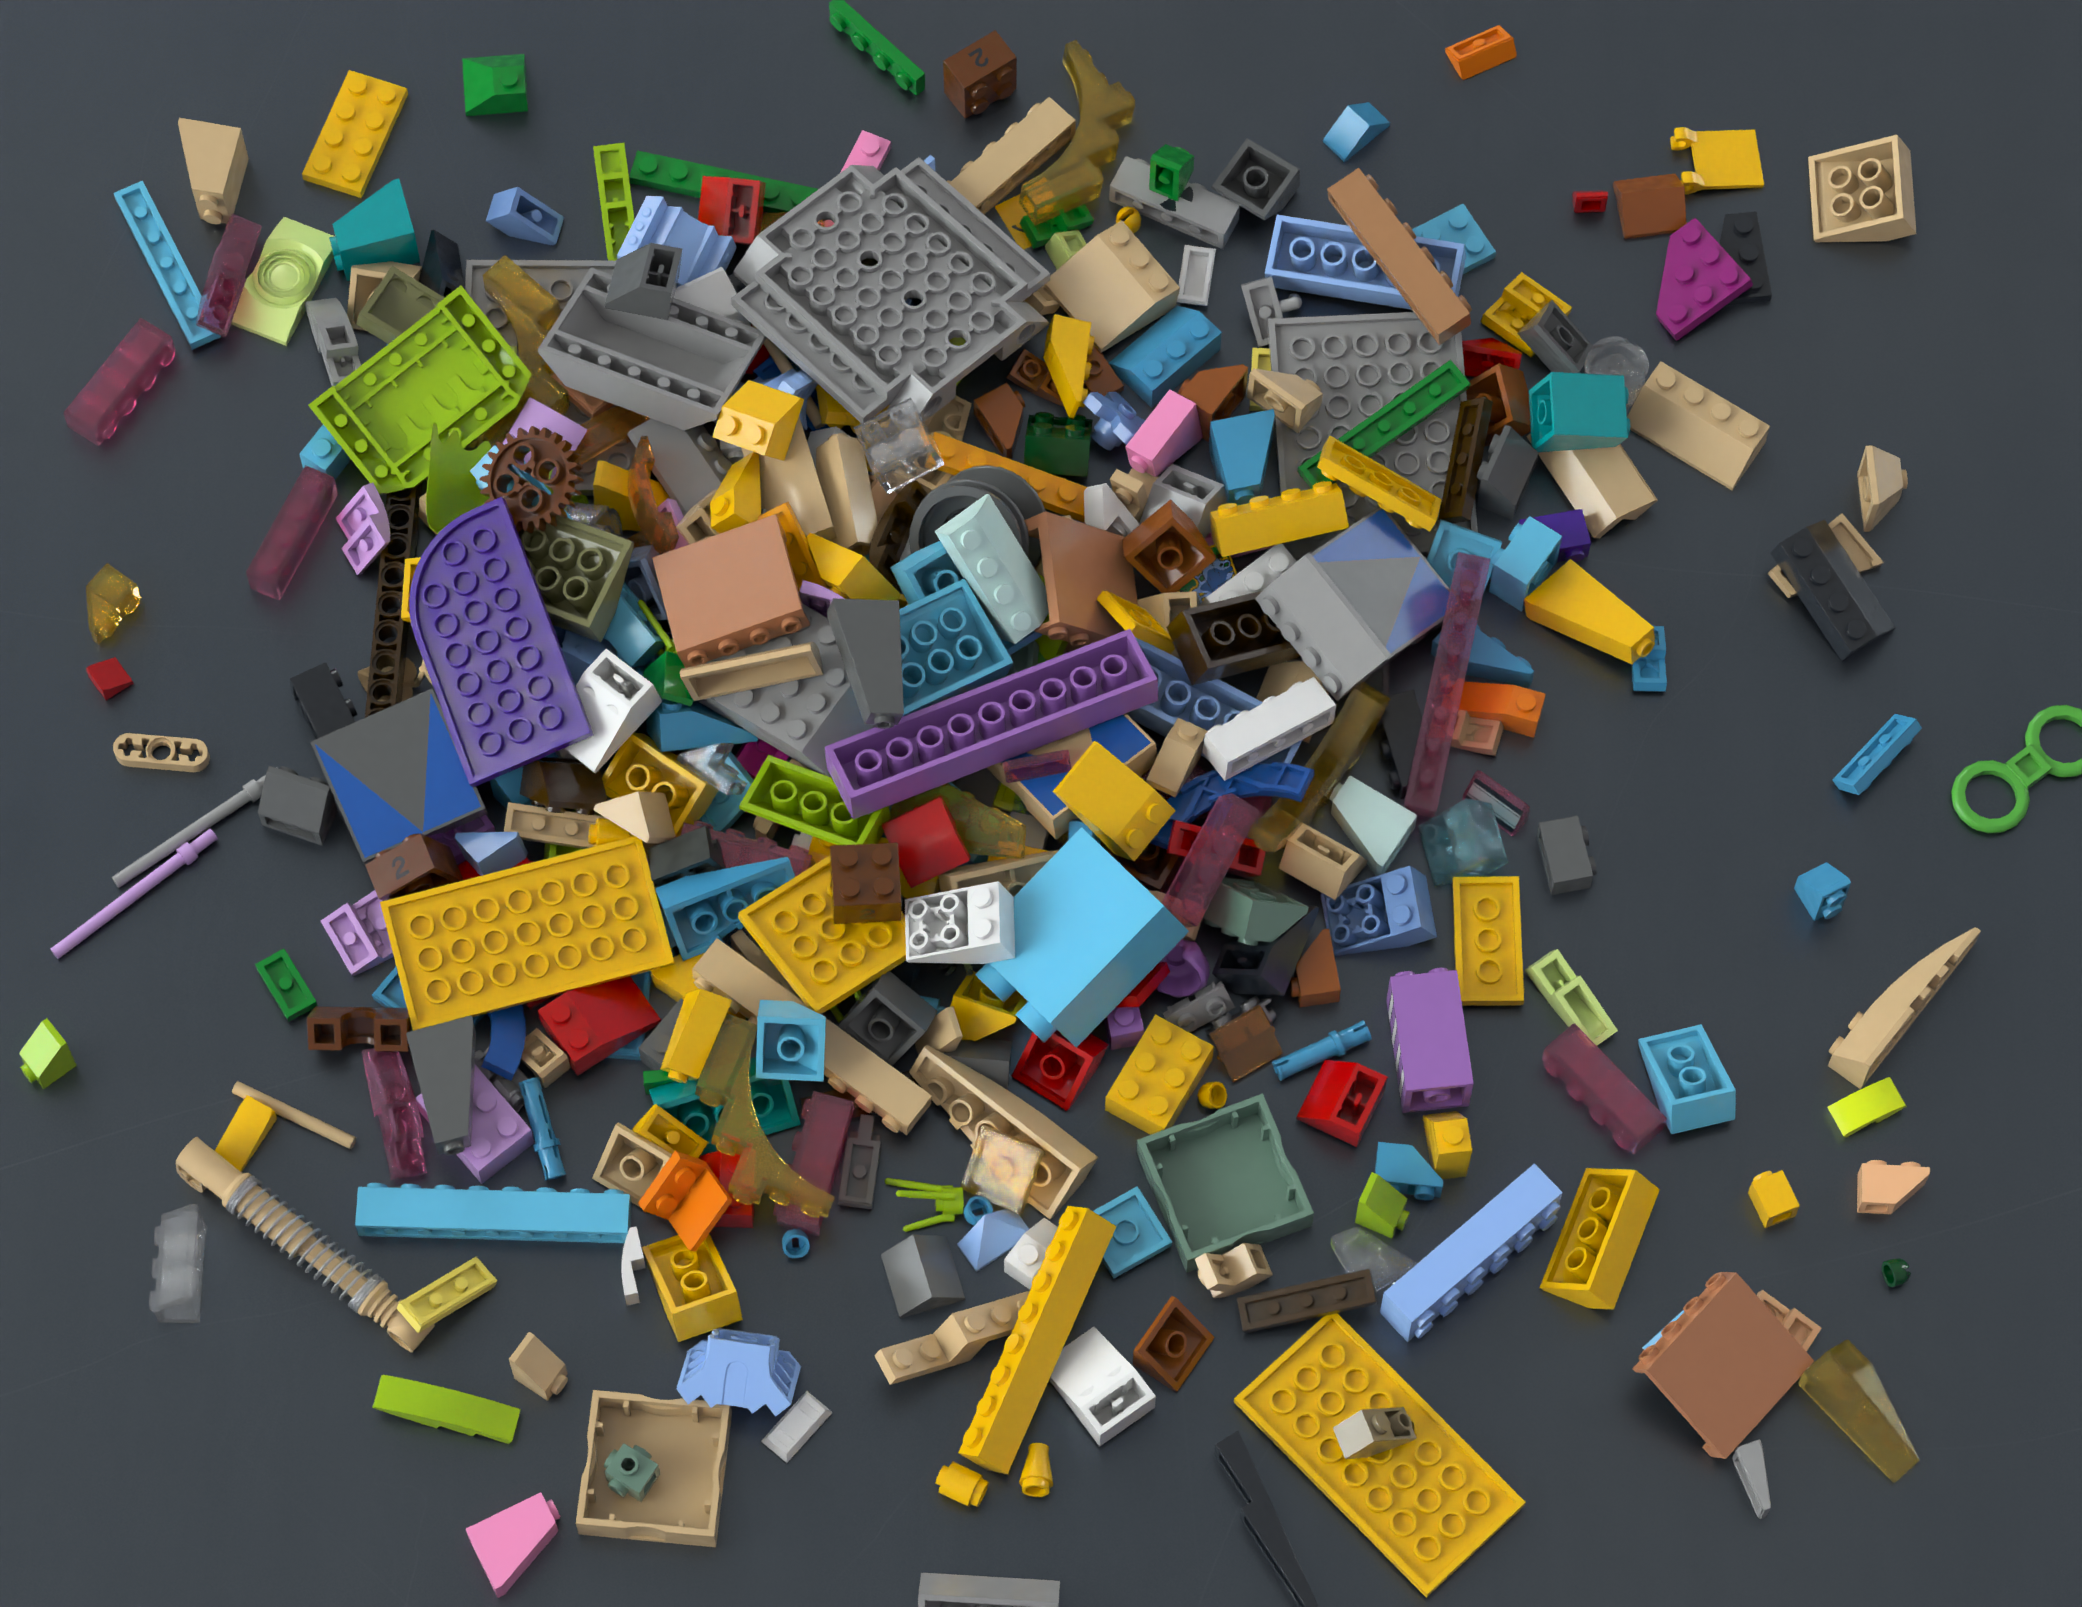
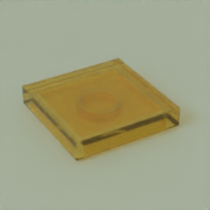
(1002, 1169)

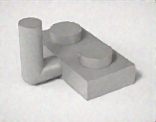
(1264, 305)

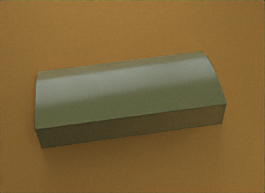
(396, 305)

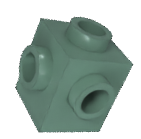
(631, 1471)

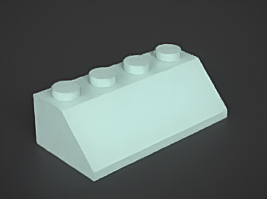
(996, 569)

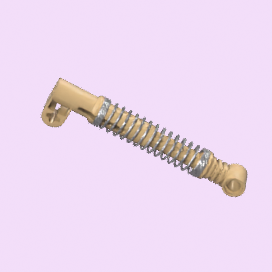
(244, 1195)

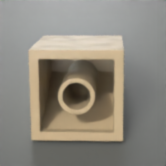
(215, 166)

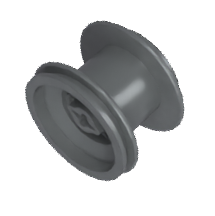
(1008, 491)

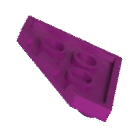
(1696, 280)

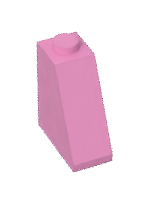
(1165, 435)
(513, 1539)

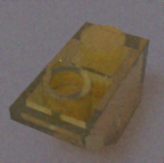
(108, 600)

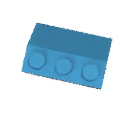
(1167, 353)

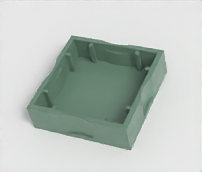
(1224, 1181)

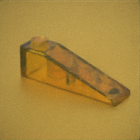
(980, 827)
(1855, 1399)

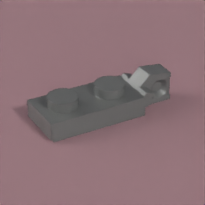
(860, 1166)

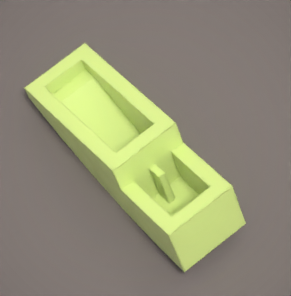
(1570, 996)

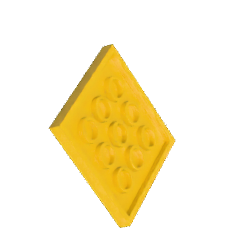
(811, 952)

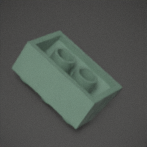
(1252, 911)

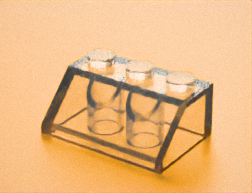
(179, 1266)

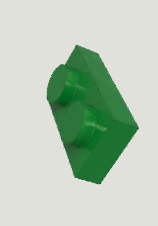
(286, 985)

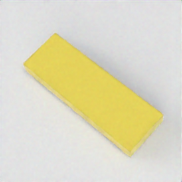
(447, 1294)

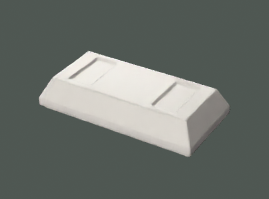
(1196, 275)
(796, 1427)

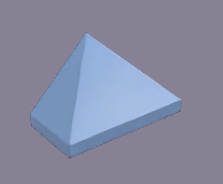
(992, 1237)

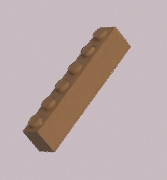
(1399, 255)

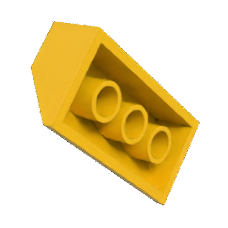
(1278, 519)
(1600, 1237)

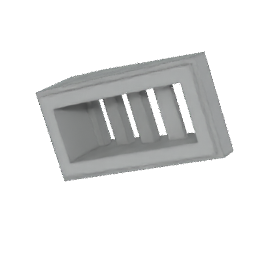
(1752, 1471)

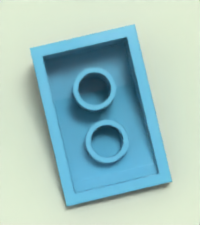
(1688, 1079)

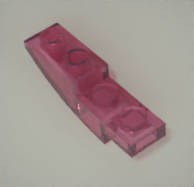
(227, 274)
(397, 1112)

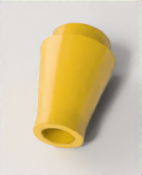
(1036, 1474)

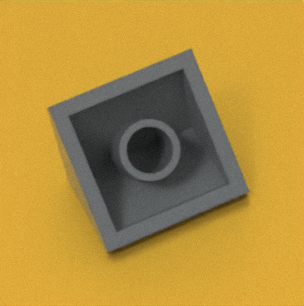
(1556, 340)
(986, 1057)
(922, 1274)

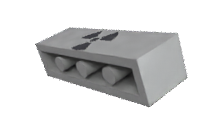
(1195, 213)

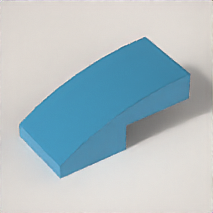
(1650, 671)

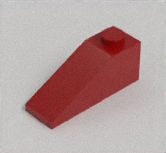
(1246, 863)

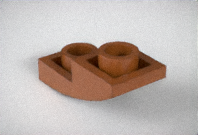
(1034, 377)

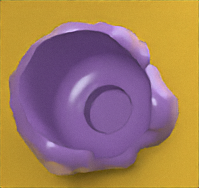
(1187, 970)

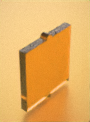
(1246, 1043)

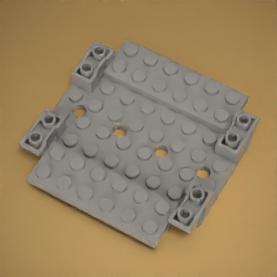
(852, 319)

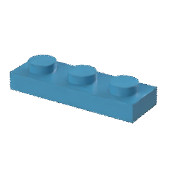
(1877, 754)

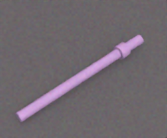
(185, 854)

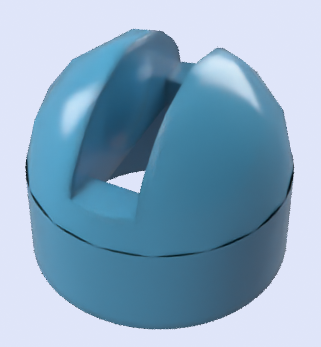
(974, 1206)
(803, 1240)

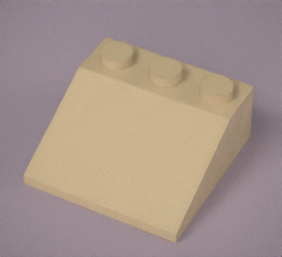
(1863, 192)
(1113, 286)

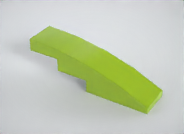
(614, 195)
(446, 1408)

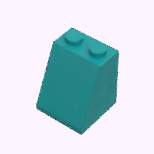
(375, 231)
(1578, 412)

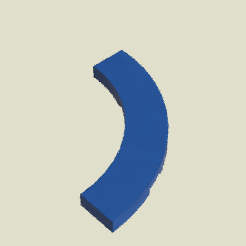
(1202, 792)
(506, 1041)

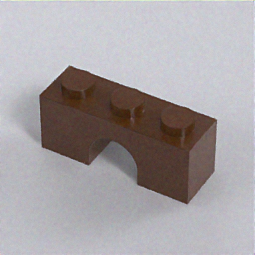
(340, 1026)

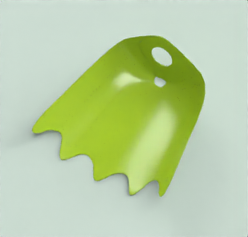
(450, 483)

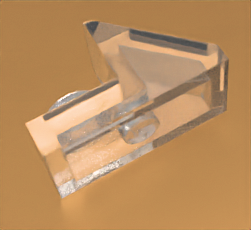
(709, 765)

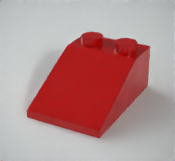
(597, 1020)

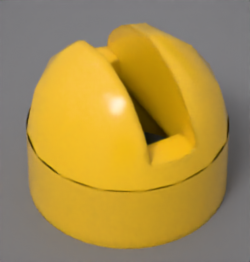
(1133, 221)
(1212, 1095)

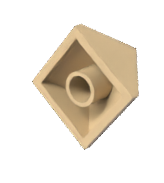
(641, 814)
(630, 1163)

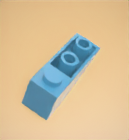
(1493, 662)

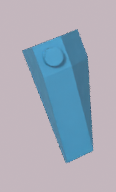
(709, 902)

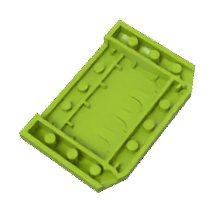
(439, 370)

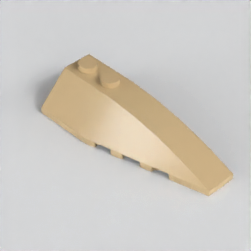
(1894, 1011)
(979, 1101)

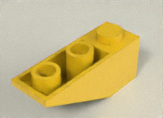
(1066, 356)

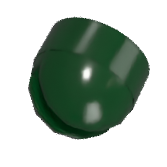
(1895, 1272)

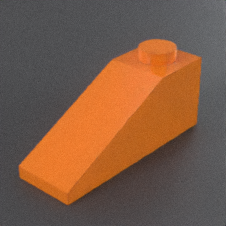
(1512, 705)

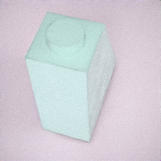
(1371, 822)

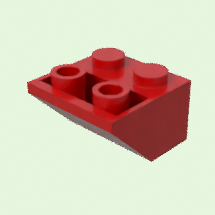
(732, 207)
(1343, 1100)

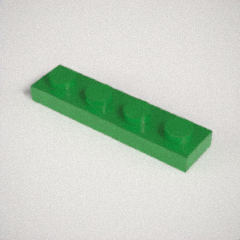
(884, 53)

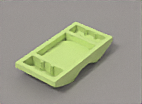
(283, 280)

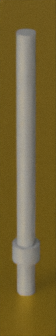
(251, 792)

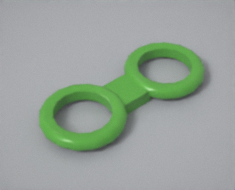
(2020, 772)

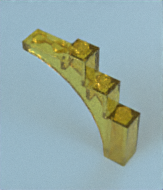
(1076, 175)
(530, 314)
(1333, 756)
(738, 1130)

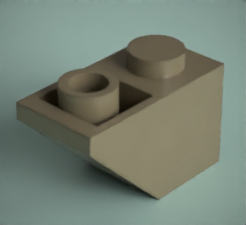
(1374, 1432)

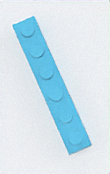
(164, 260)

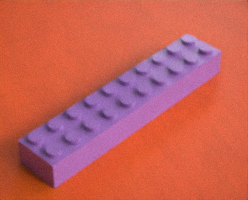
(992, 723)

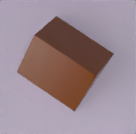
(1650, 205)
(1172, 1345)

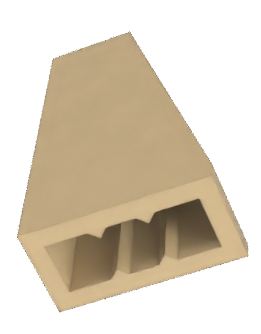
(847, 492)

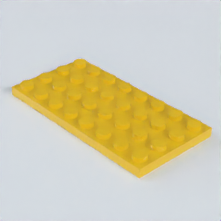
(527, 933)
(1418, 1502)

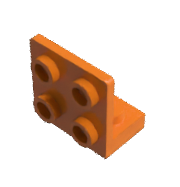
(688, 1197)

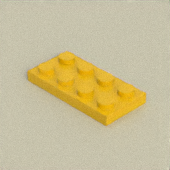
(355, 134)
(1379, 483)
(1488, 940)

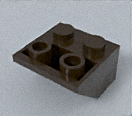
(562, 785)

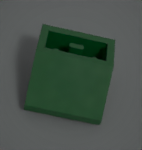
(1058, 444)

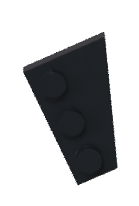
(1744, 244)

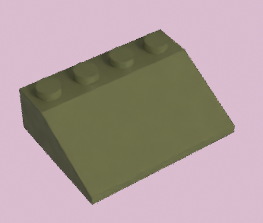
(578, 574)

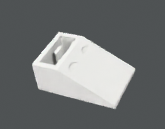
(615, 705)
(961, 926)
(1101, 1386)

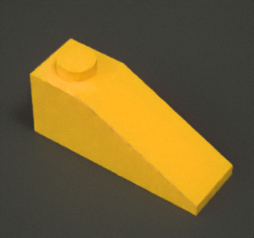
(738, 496)

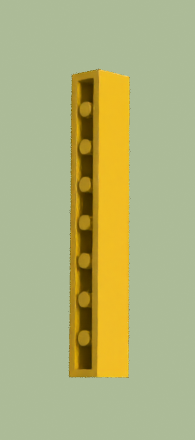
(1037, 1339)

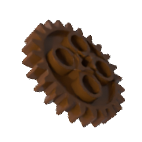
(546, 453)

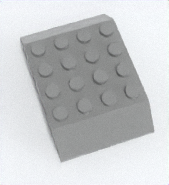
(650, 365)
(801, 713)

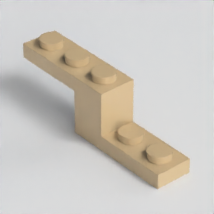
(953, 1341)

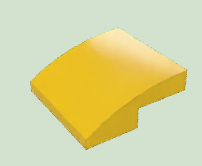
(1516, 307)

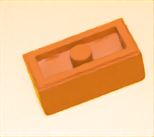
(1481, 52)

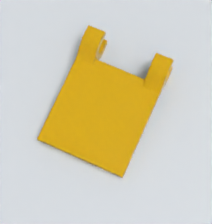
(1720, 159)

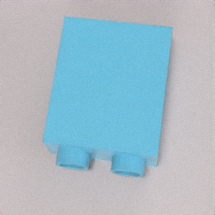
(1081, 941)

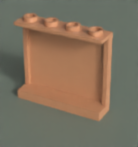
(1077, 567)
(730, 591)
(1724, 1362)

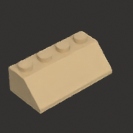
(1697, 426)

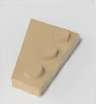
(1853, 543)

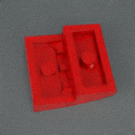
(926, 841)

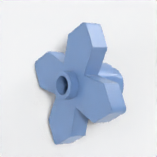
(1117, 419)

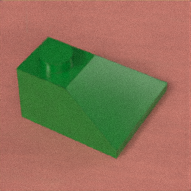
(495, 84)

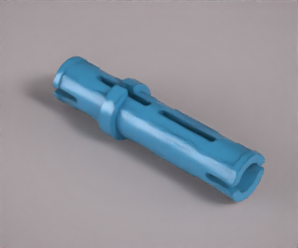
(1321, 1050)
(545, 1141)

